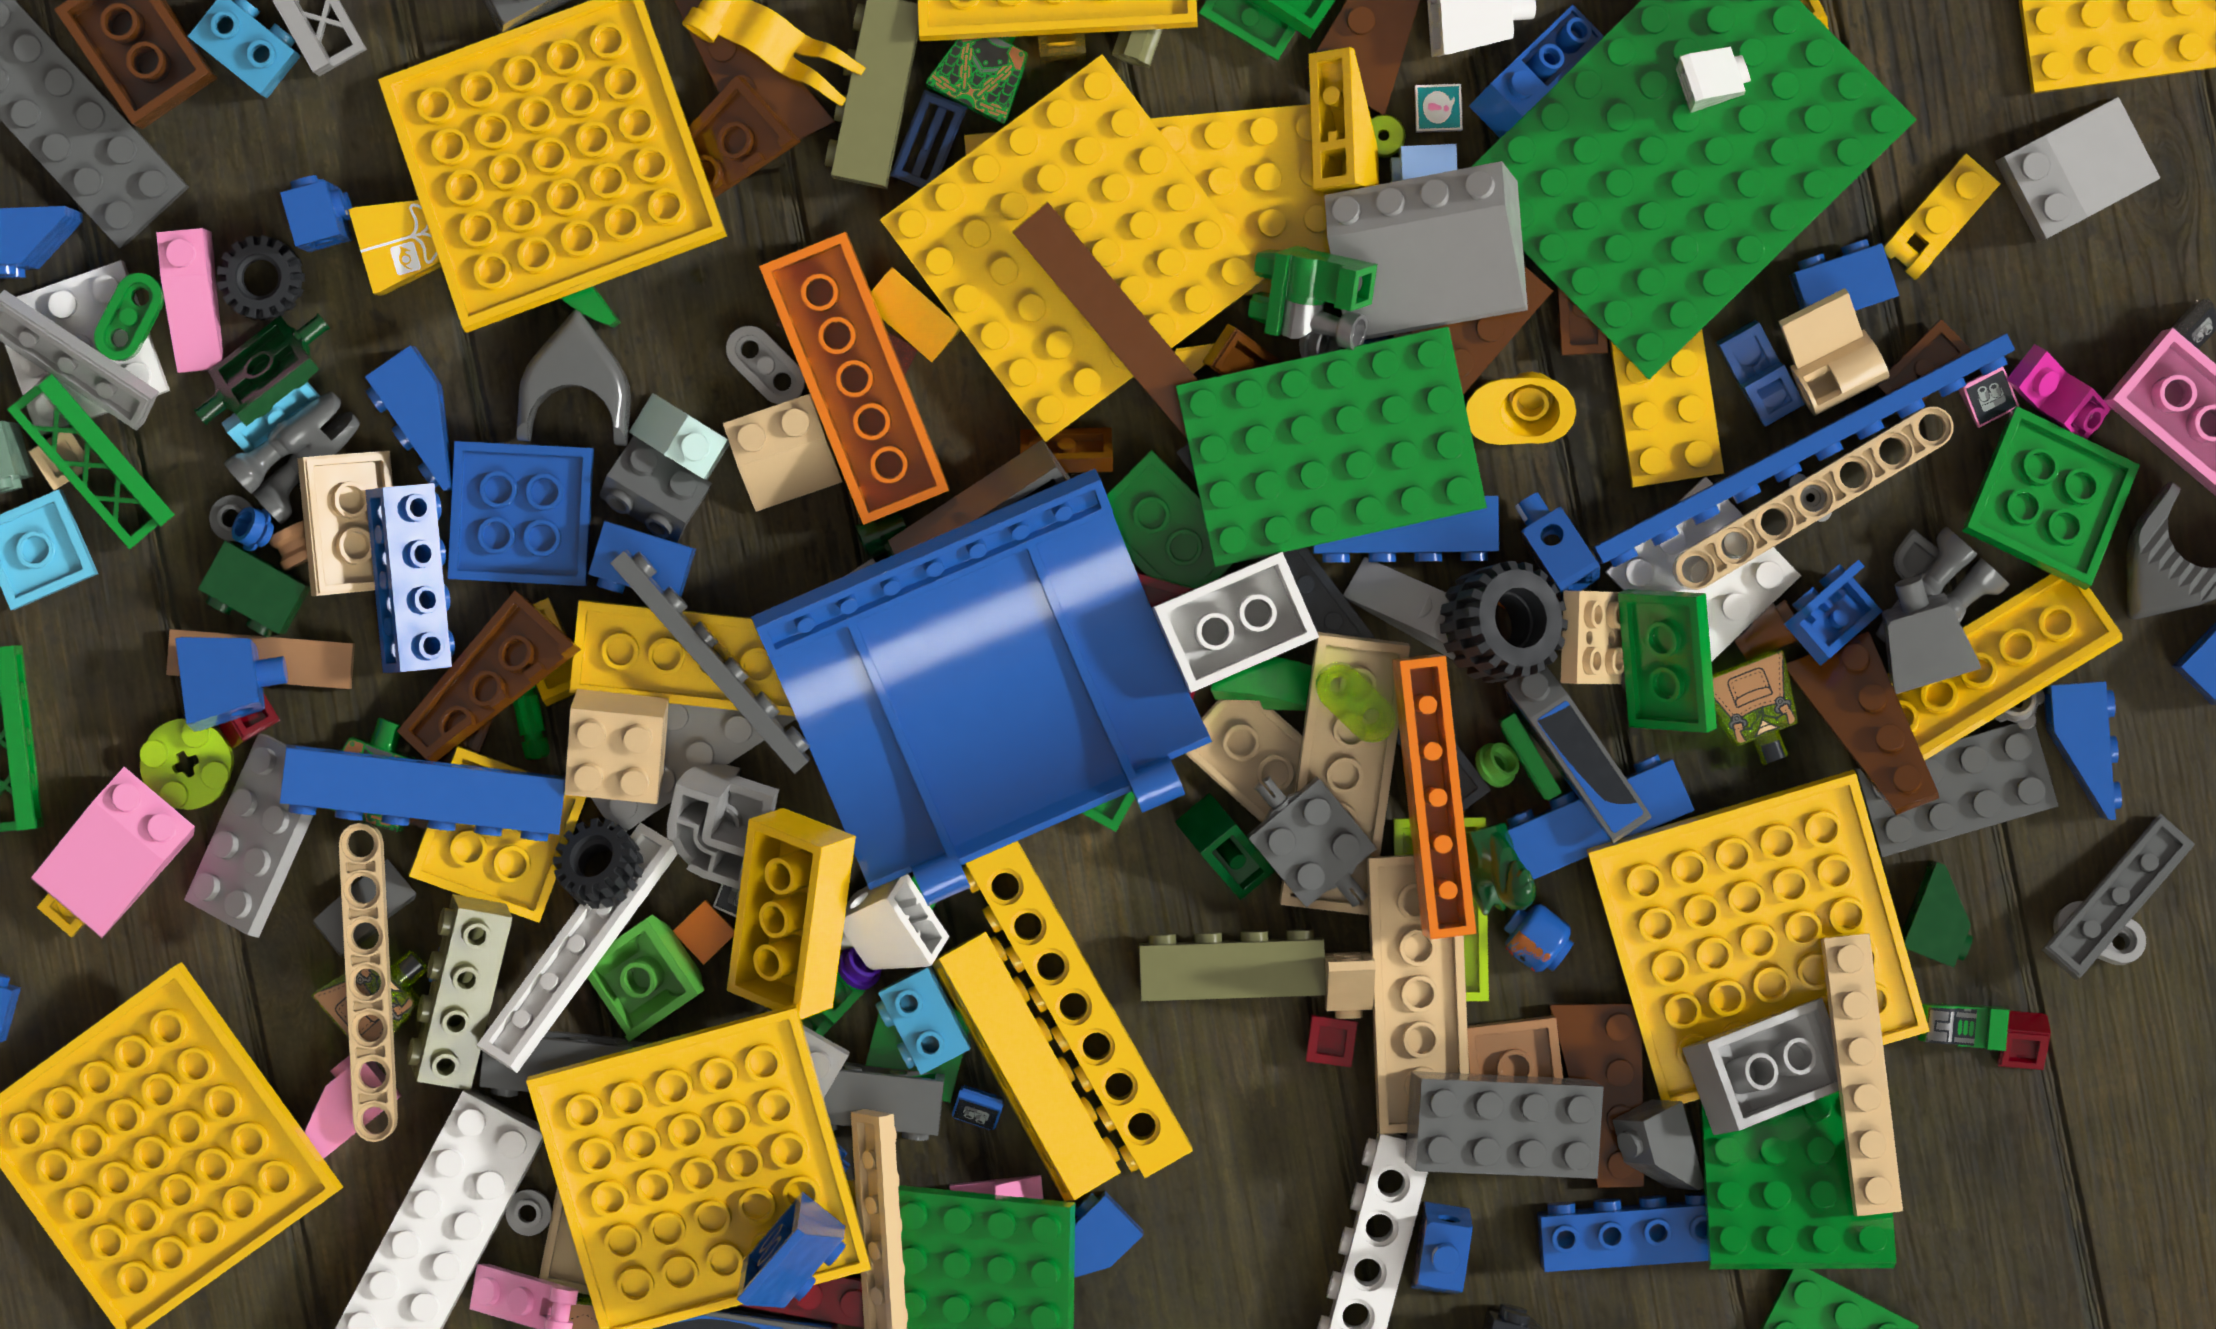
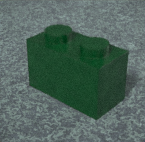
(254, 589)

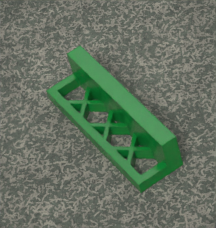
(105, 451)
(18, 743)

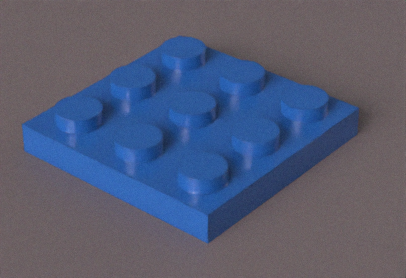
(520, 513)

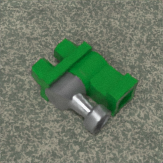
(1303, 284)

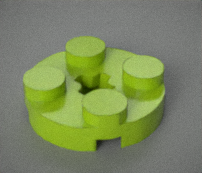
(211, 773)

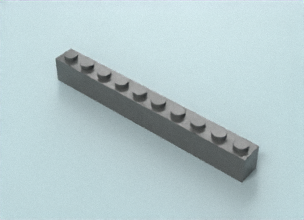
(857, 1087)

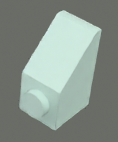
(679, 436)

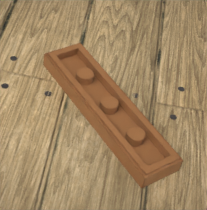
(307, 661)

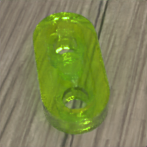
(1354, 701)

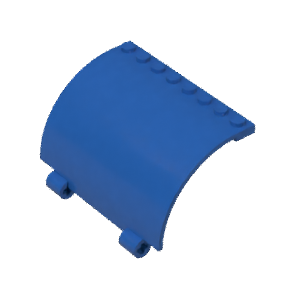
(984, 686)

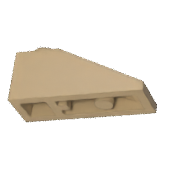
(1349, 983)

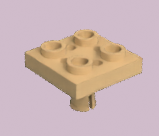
(1592, 638)

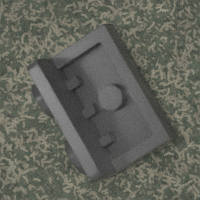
(654, 490)

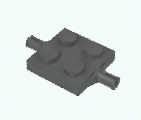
(1311, 841)

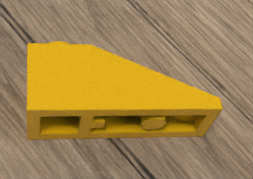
(1340, 124)

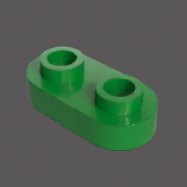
(127, 315)

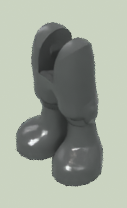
(300, 438)
(1953, 557)

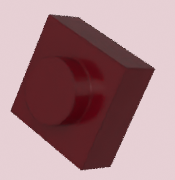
(1331, 1040)

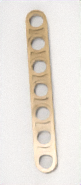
(1835, 496)
(358, 1003)

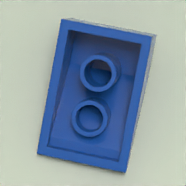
(790, 1255)

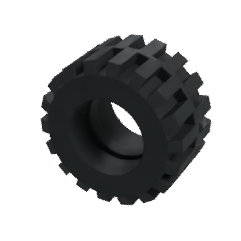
(1533, 616)

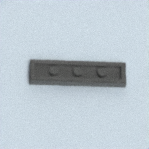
(2118, 897)

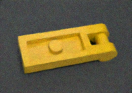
(1941, 214)

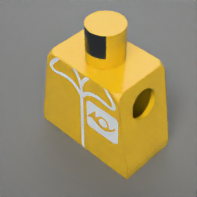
(394, 244)

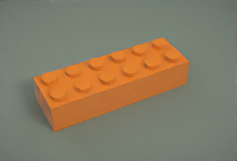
(854, 378)

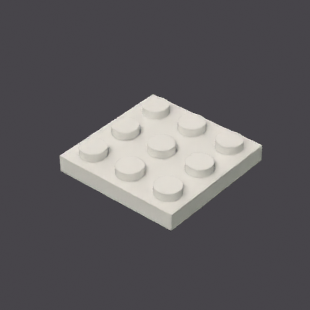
(78, 307)
(1732, 600)

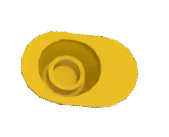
(1521, 410)

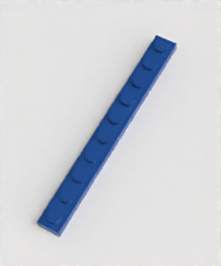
(1822, 443)

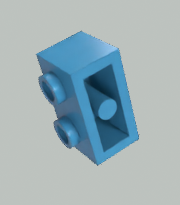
(245, 45)
(923, 1020)

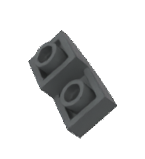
(331, 921)

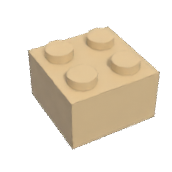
(616, 746)

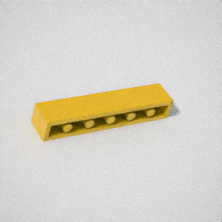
(1026, 1066)

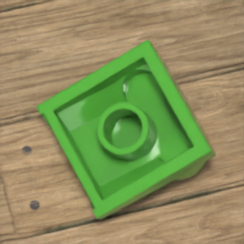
(645, 976)

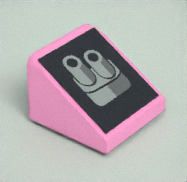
(1989, 397)

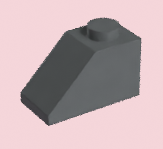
(1660, 1144)

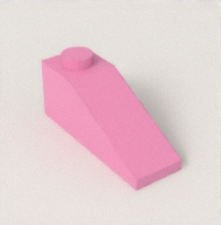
(191, 298)
(333, 1115)

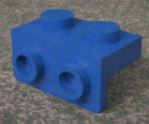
(1834, 615)

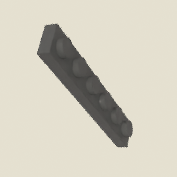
(699, 644)

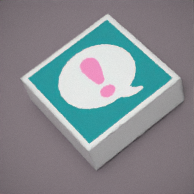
(1438, 108)

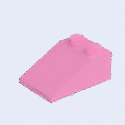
(113, 852)

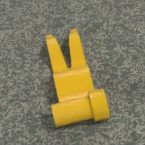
(770, 39)

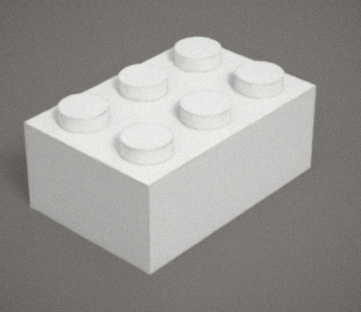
(1235, 622)

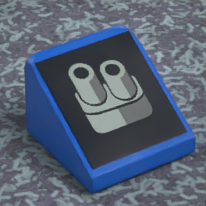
(978, 1107)

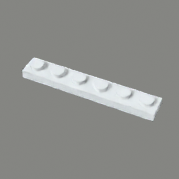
(571, 960)

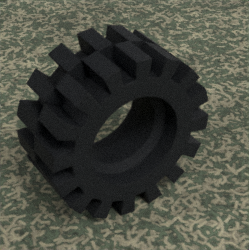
(232, 277)
(610, 881)

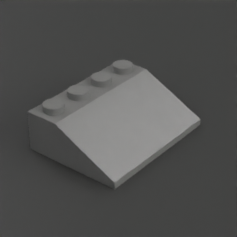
(1441, 247)

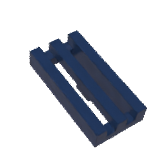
(943, 105)

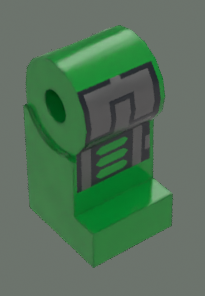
(1966, 1025)

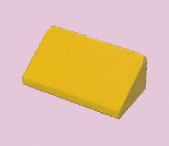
(913, 315)

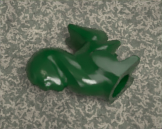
(1496, 870)

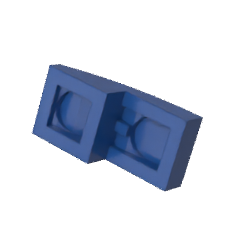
(1760, 373)

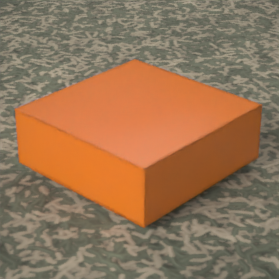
(704, 931)

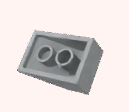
(2077, 170)
(1764, 1067)

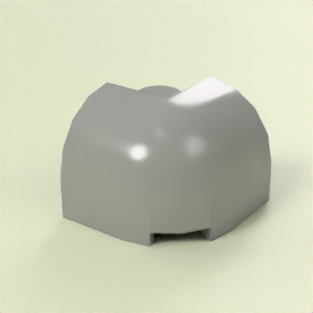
(712, 819)

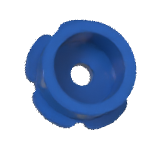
(252, 528)

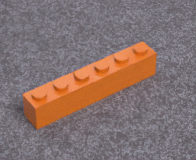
(1434, 796)

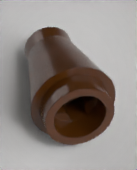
(1767, 631)

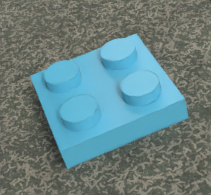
(41, 550)

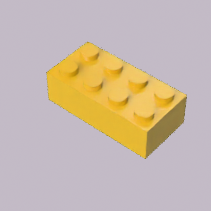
(790, 912)

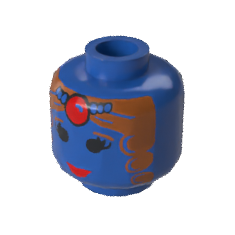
(1538, 938)

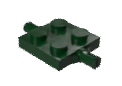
(263, 370)

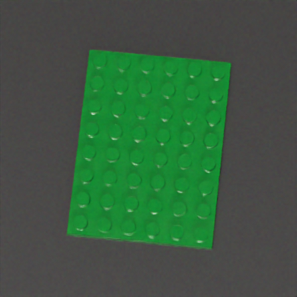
(1674, 211)

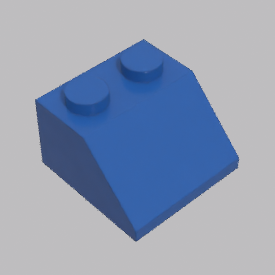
(32, 236)

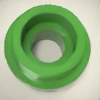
(1497, 764)

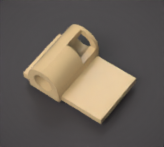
(1831, 353)

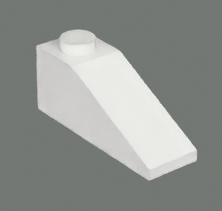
(1711, 77)

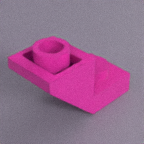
(2058, 394)

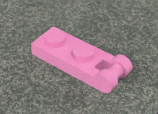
(522, 1298)

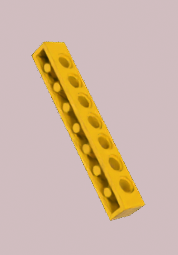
(1167, 1139)

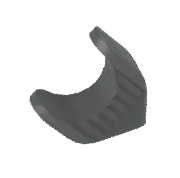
(574, 359)
(2156, 572)

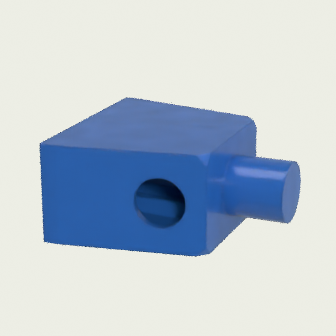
(224, 679)

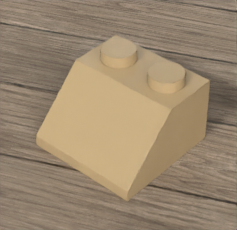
(782, 452)

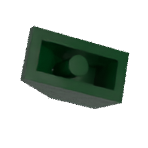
(1224, 846)
(1937, 919)

